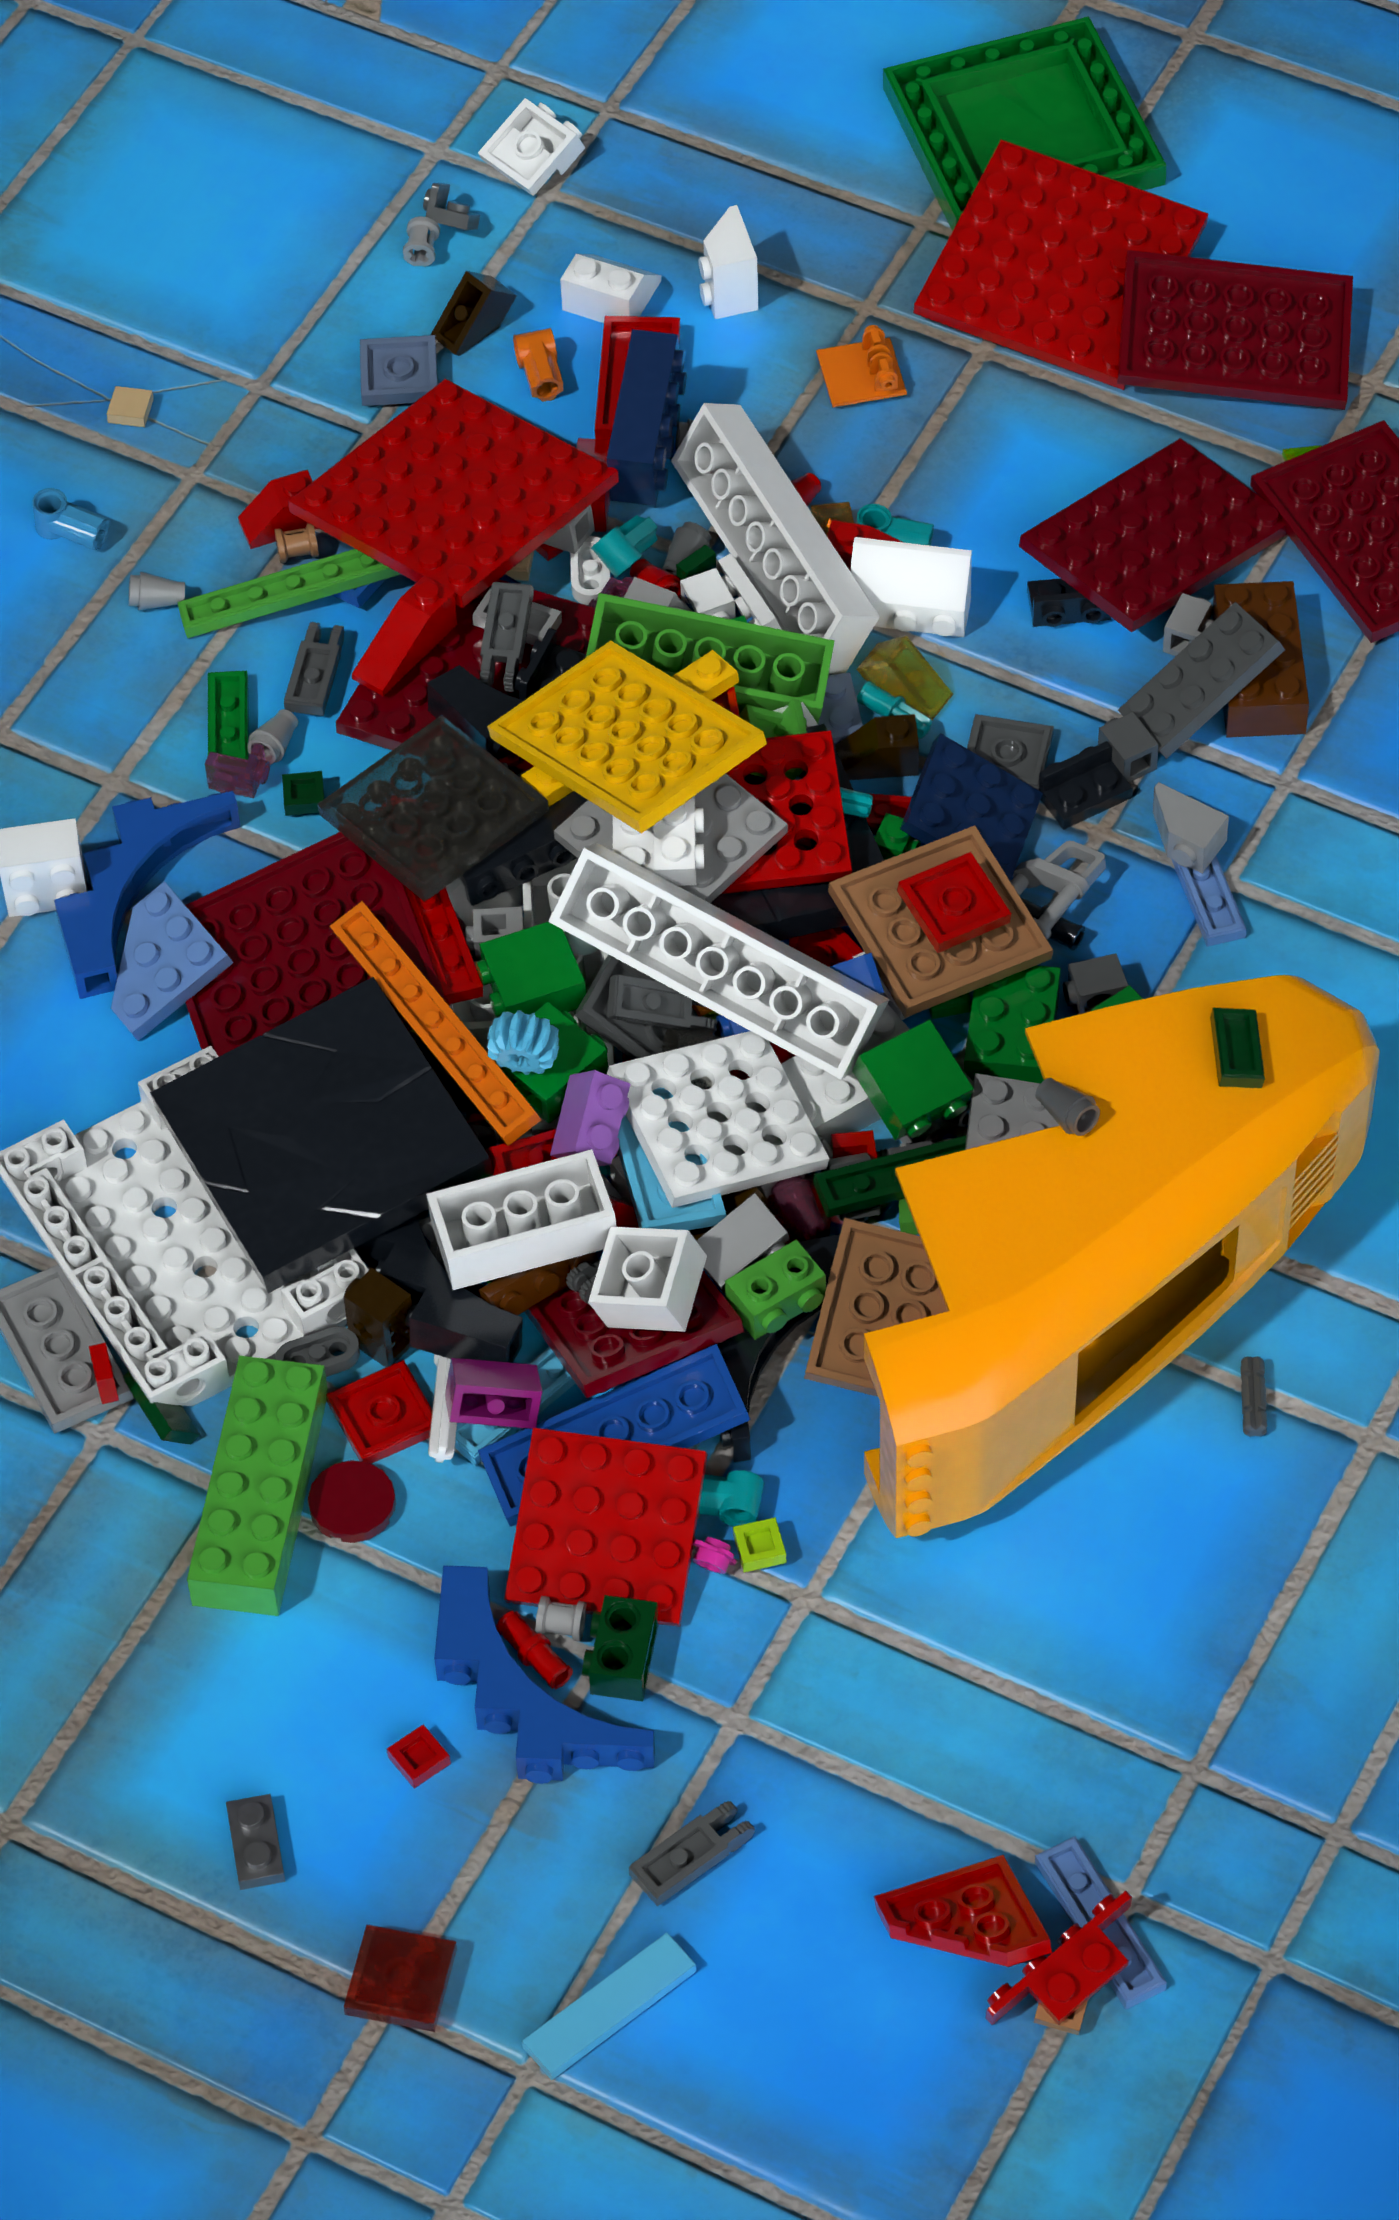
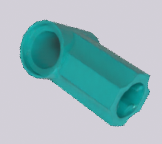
(899, 528)
(626, 544)
(732, 1497)

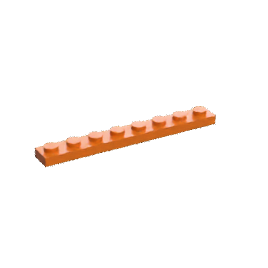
(435, 1023)

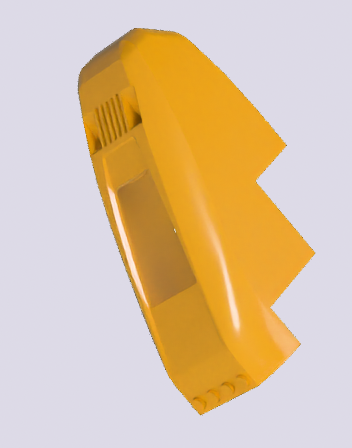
(1109, 1250)

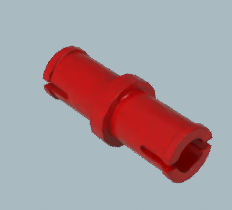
(534, 1649)

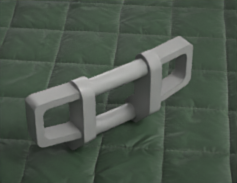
(1051, 875)

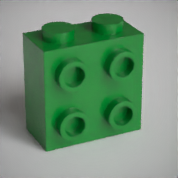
(531, 970)
(576, 1054)
(913, 1081)

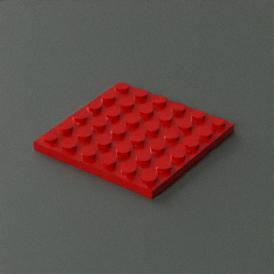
(1046, 259)
(454, 491)

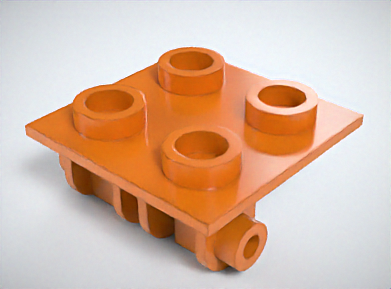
(862, 370)

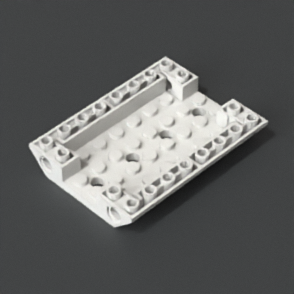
(140, 1267)

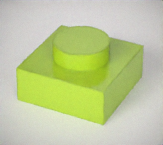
(759, 1544)

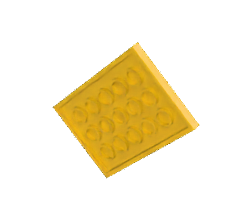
(627, 736)

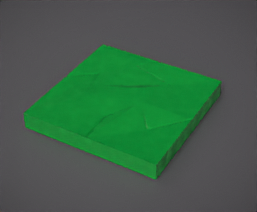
(1033, 89)

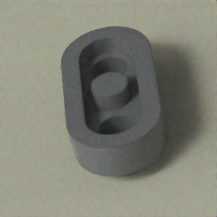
(320, 1346)

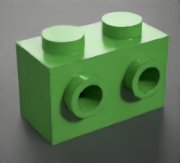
(776, 1289)

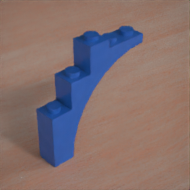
(117, 873)
(507, 1700)

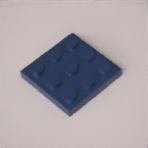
(966, 791)

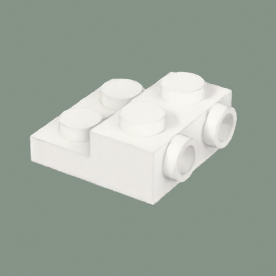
(532, 146)
(666, 847)

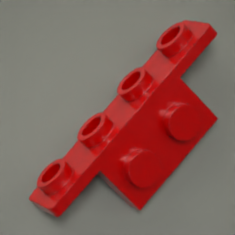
(1072, 1971)

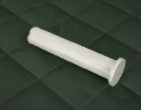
(442, 1431)

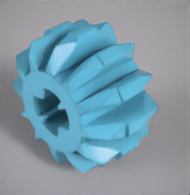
(523, 1042)

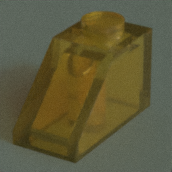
(904, 672)

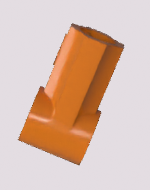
(538, 356)

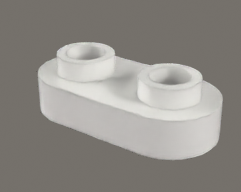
(587, 572)

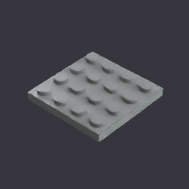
(734, 835)

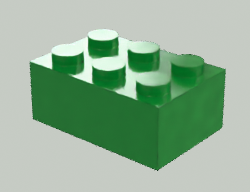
(999, 1019)

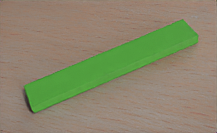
(280, 591)

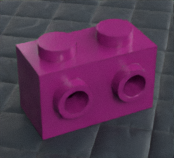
(493, 1393)

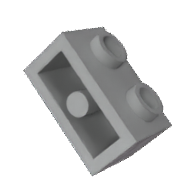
(741, 1240)

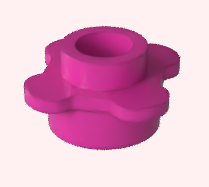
(713, 1555)

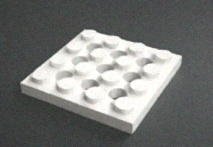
(723, 1172)

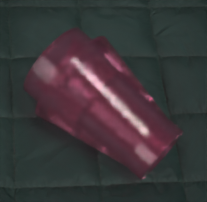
(798, 1204)

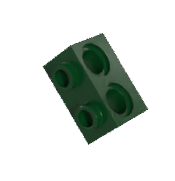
(627, 1648)

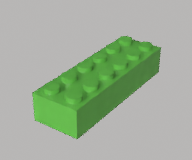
(769, 661)
(258, 1486)

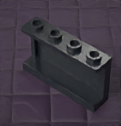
(524, 855)

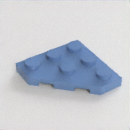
(163, 961)

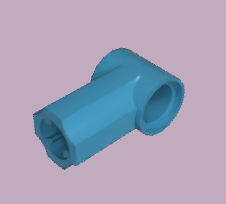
(59, 518)

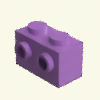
(591, 1116)

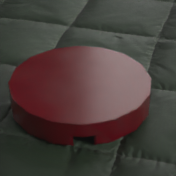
(352, 1501)

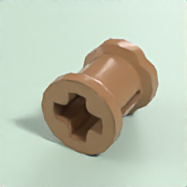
(296, 543)

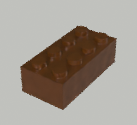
(1278, 696)

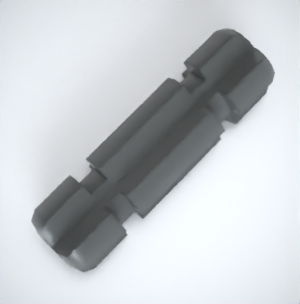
(1253, 1396)

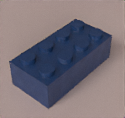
(646, 416)

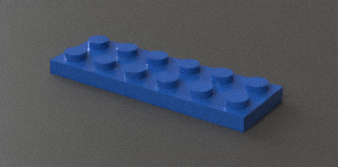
(666, 1408)

